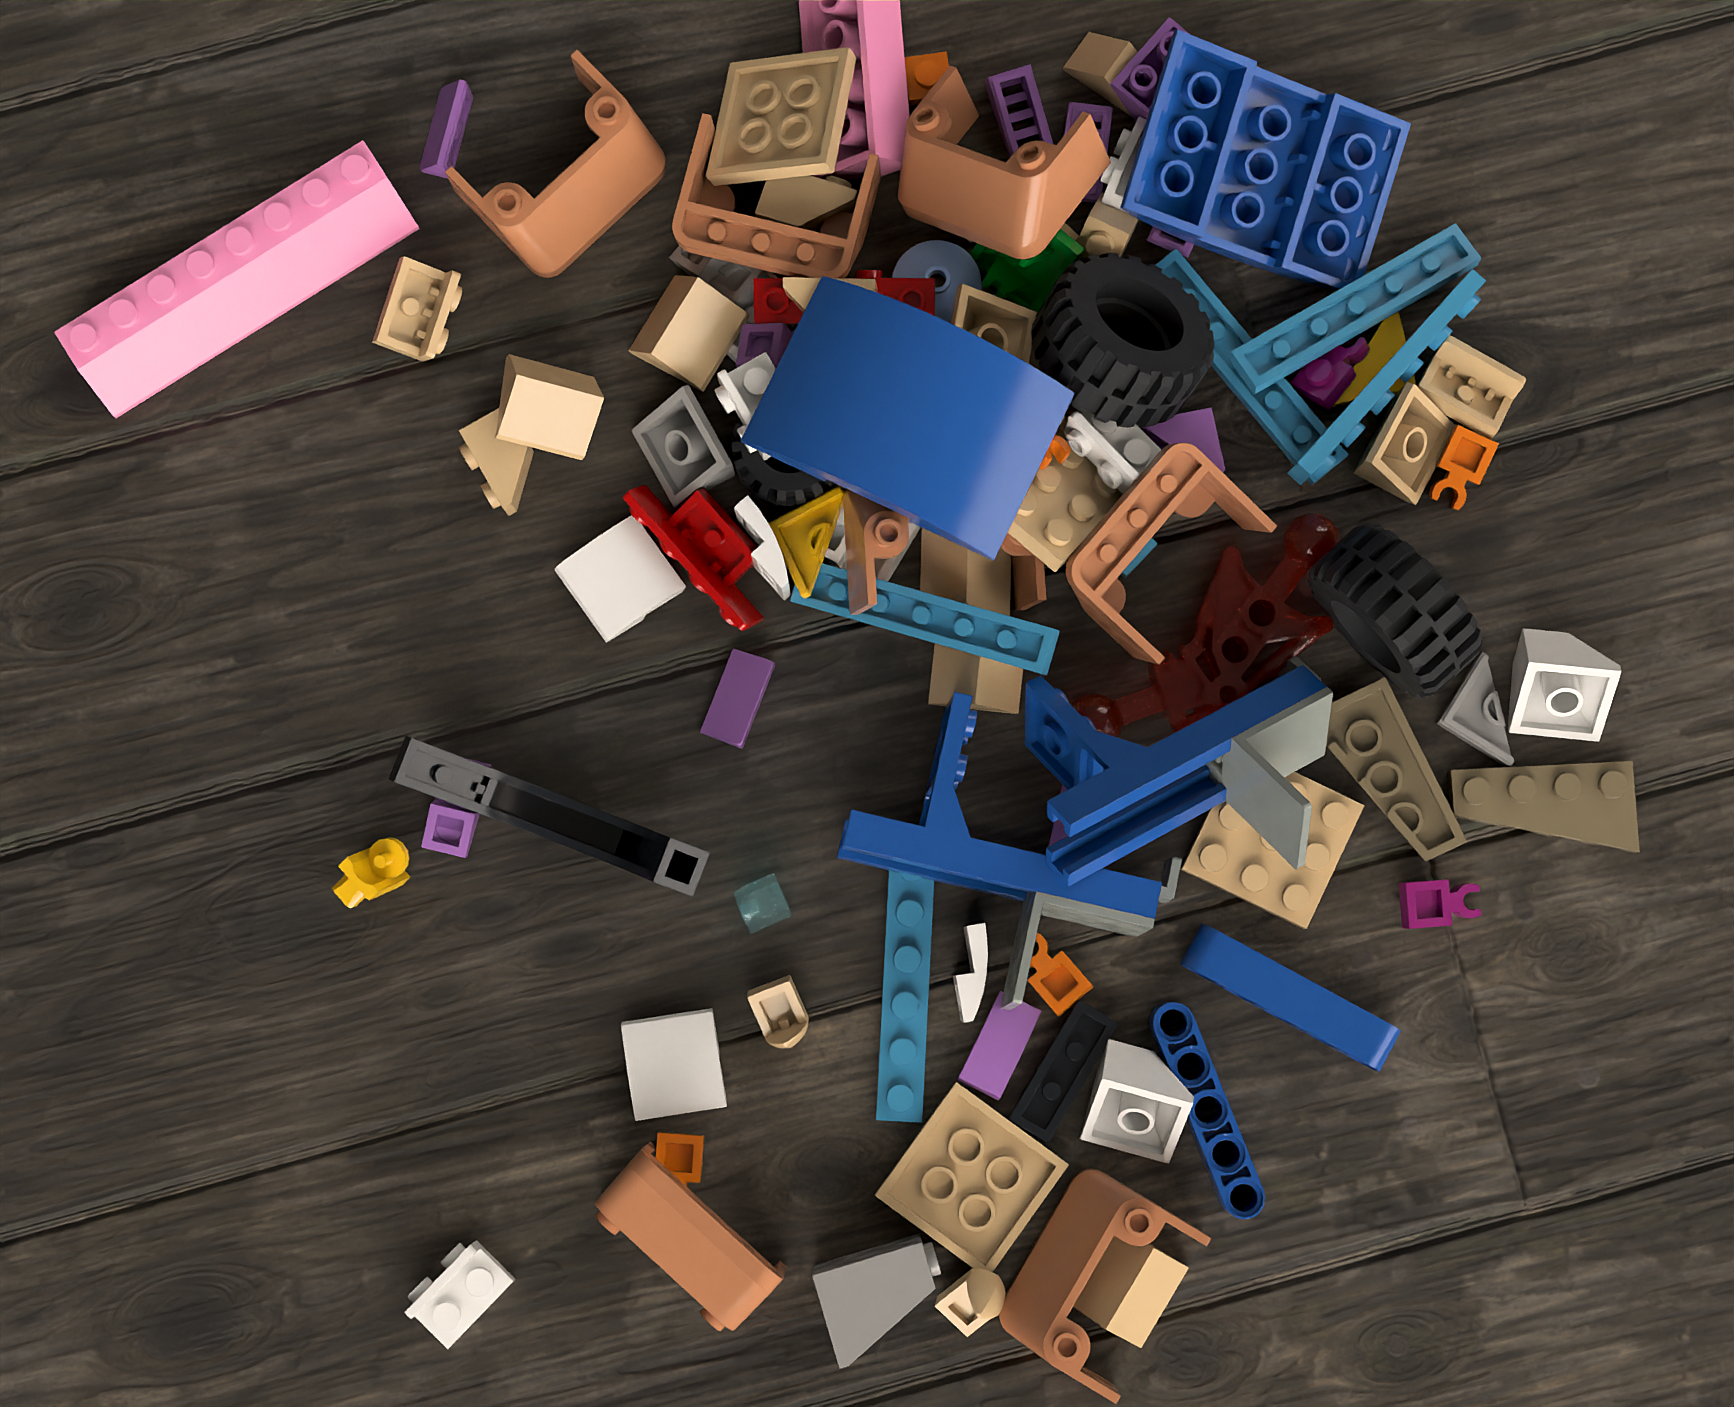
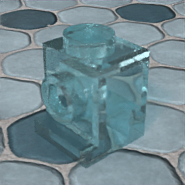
(762, 903)

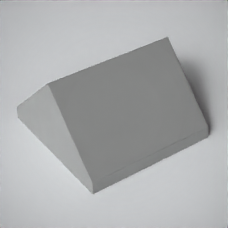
(683, 447)

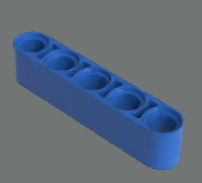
(1290, 997)
(1222, 1126)

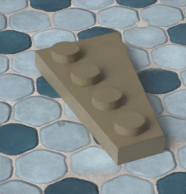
(1386, 760)
(1565, 801)

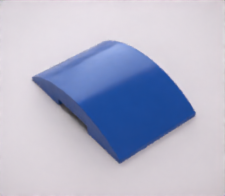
(1263, 166)
(909, 414)

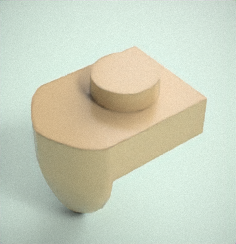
(779, 1012)
(972, 1300)

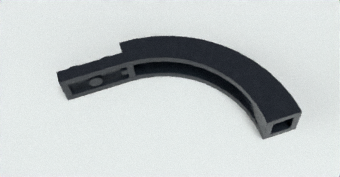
(549, 815)

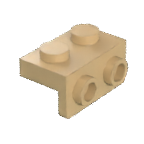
(418, 310)
(1470, 386)

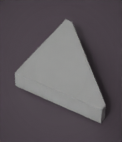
(1477, 715)

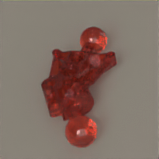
(1224, 614)

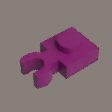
(1330, 374)
(1431, 903)

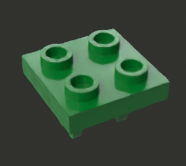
(1026, 280)

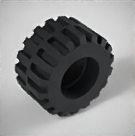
(772, 485)

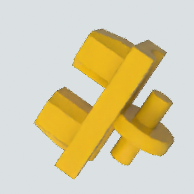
(373, 872)

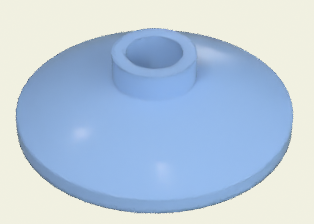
(943, 259)

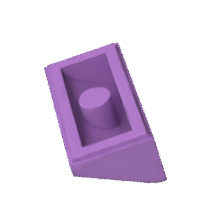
(447, 128)
(737, 698)

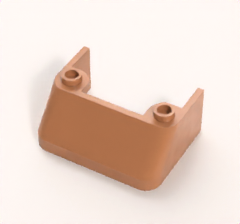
(586, 196)
(990, 201)
(710, 227)
(1174, 481)
(882, 533)
(687, 1240)
(1064, 1259)

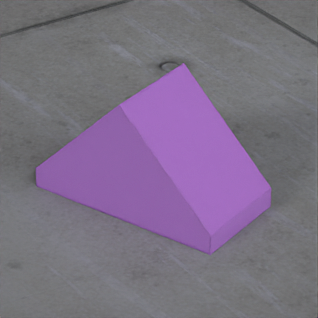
(1192, 428)

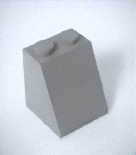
(873, 1292)

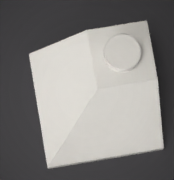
(1560, 687)
(1136, 1103)

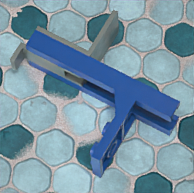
(1150, 790)
(946, 853)

